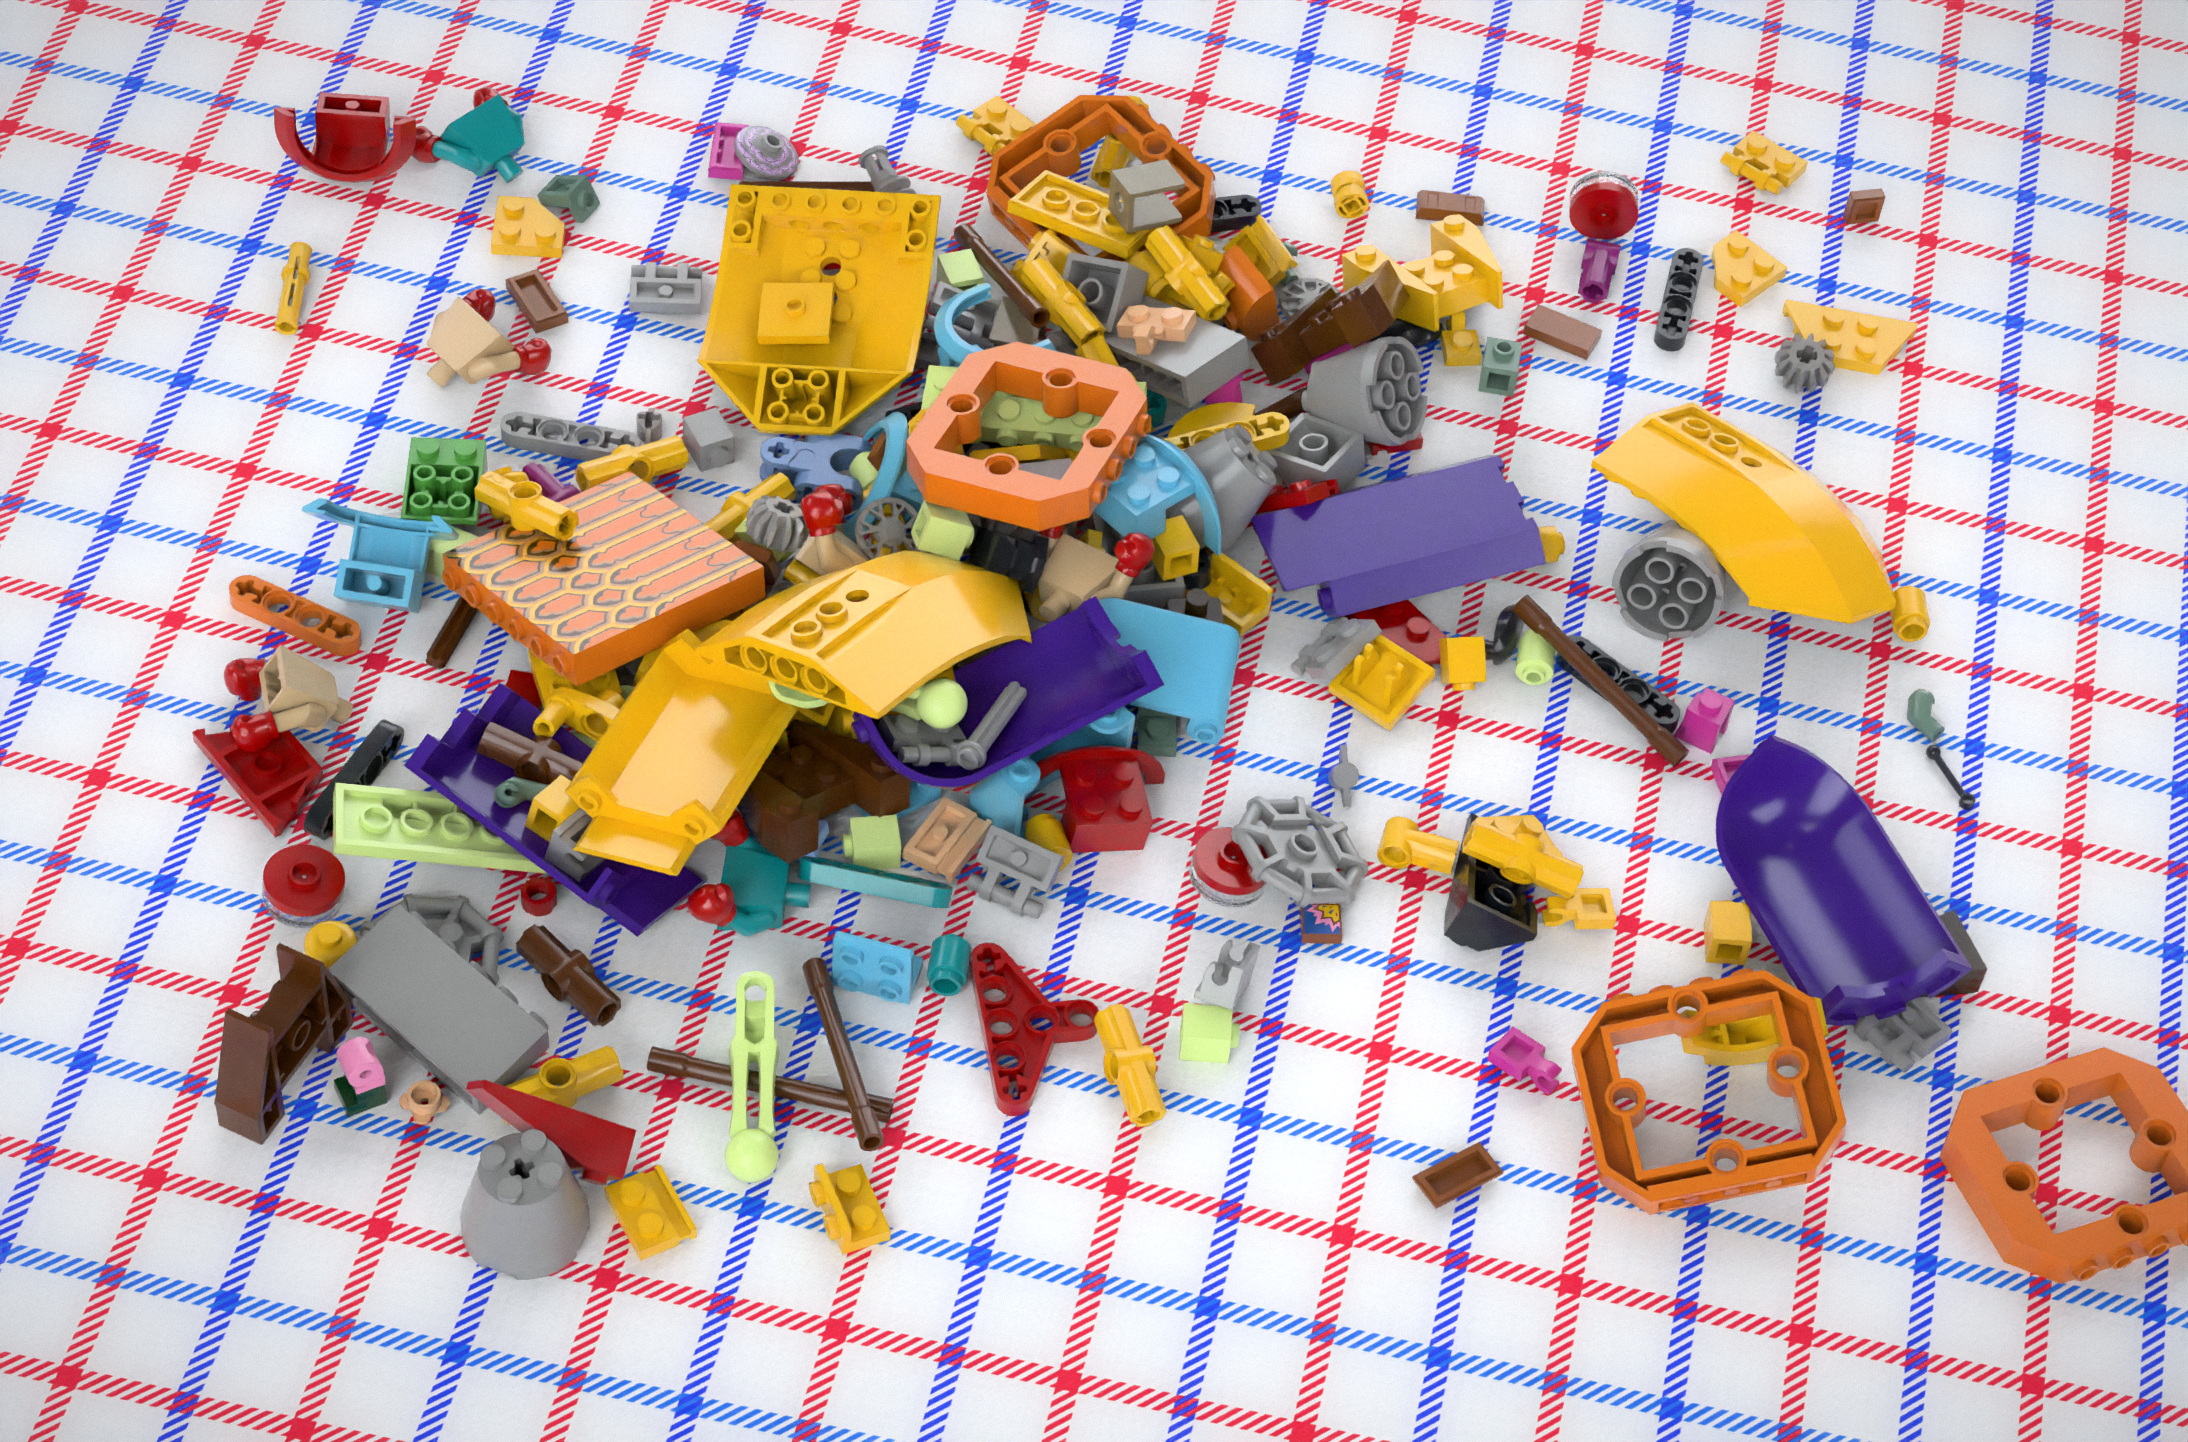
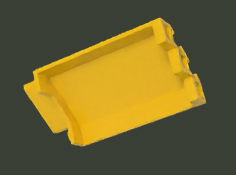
(676, 758)

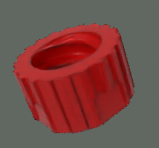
(536, 886)

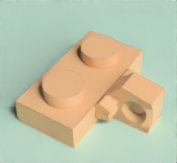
(1154, 324)

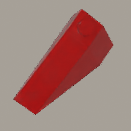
(586, 1141)

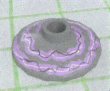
(766, 152)

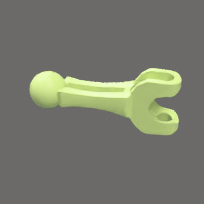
(937, 702)
(753, 1152)

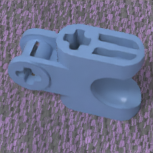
(815, 462)

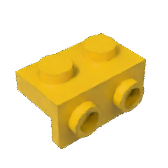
(1242, 595)

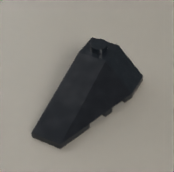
(1485, 907)

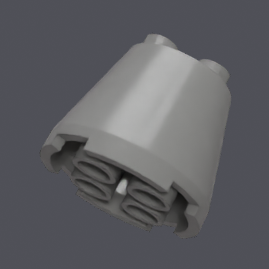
(1370, 391)
(1238, 479)
(1670, 584)
(524, 1208)

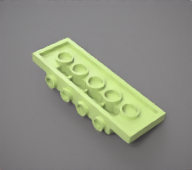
(1018, 419)
(416, 828)

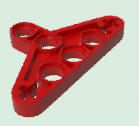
(1019, 1007)

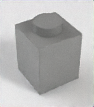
(708, 439)

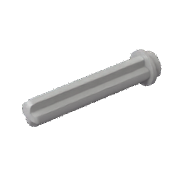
(972, 752)

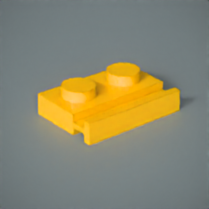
(1264, 250)
(650, 1212)

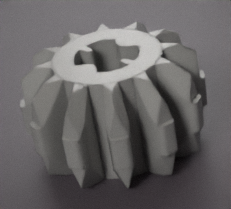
(1807, 375)
(777, 524)

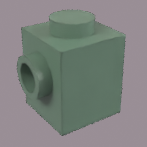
(1500, 366)

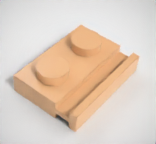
(946, 839)

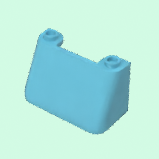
(1192, 659)
(1004, 792)

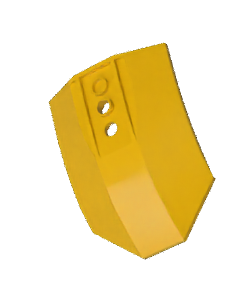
(879, 312)
(1766, 524)
(874, 652)

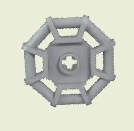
(1299, 851)
(459, 909)

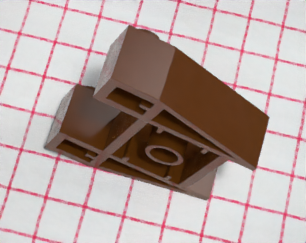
(1330, 323)
(813, 781)
(270, 1045)

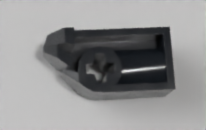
(1010, 556)

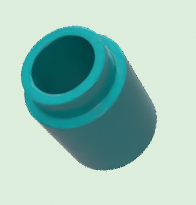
(948, 964)

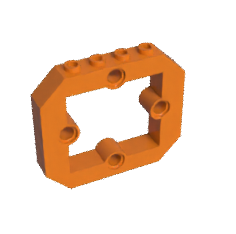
(1066, 133)
(996, 484)
(1718, 1002)
(2004, 1190)

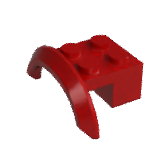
(1105, 796)

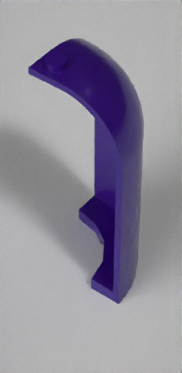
(1070, 677)
(1830, 887)

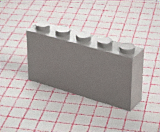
(1184, 369)
(439, 1005)

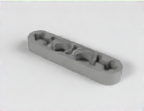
(571, 433)

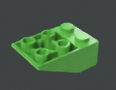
(443, 479)

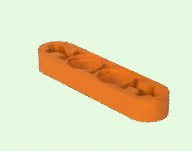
(298, 611)

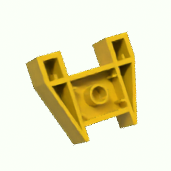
(1449, 281)

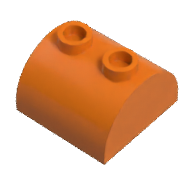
(1251, 300)

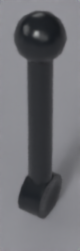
(1966, 799)

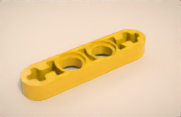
(1260, 424)

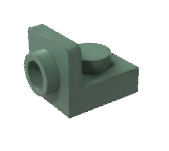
(570, 192)
(1156, 733)

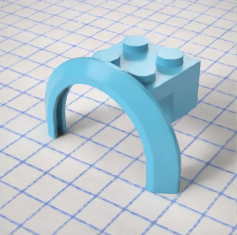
(952, 348)
(893, 476)
(1152, 483)
(385, 555)

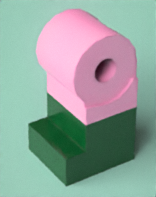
(363, 1077)

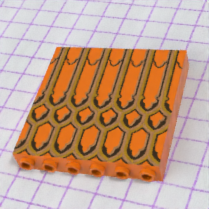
(614, 587)

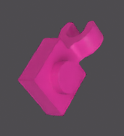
(1521, 1056)

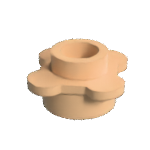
(424, 1092)

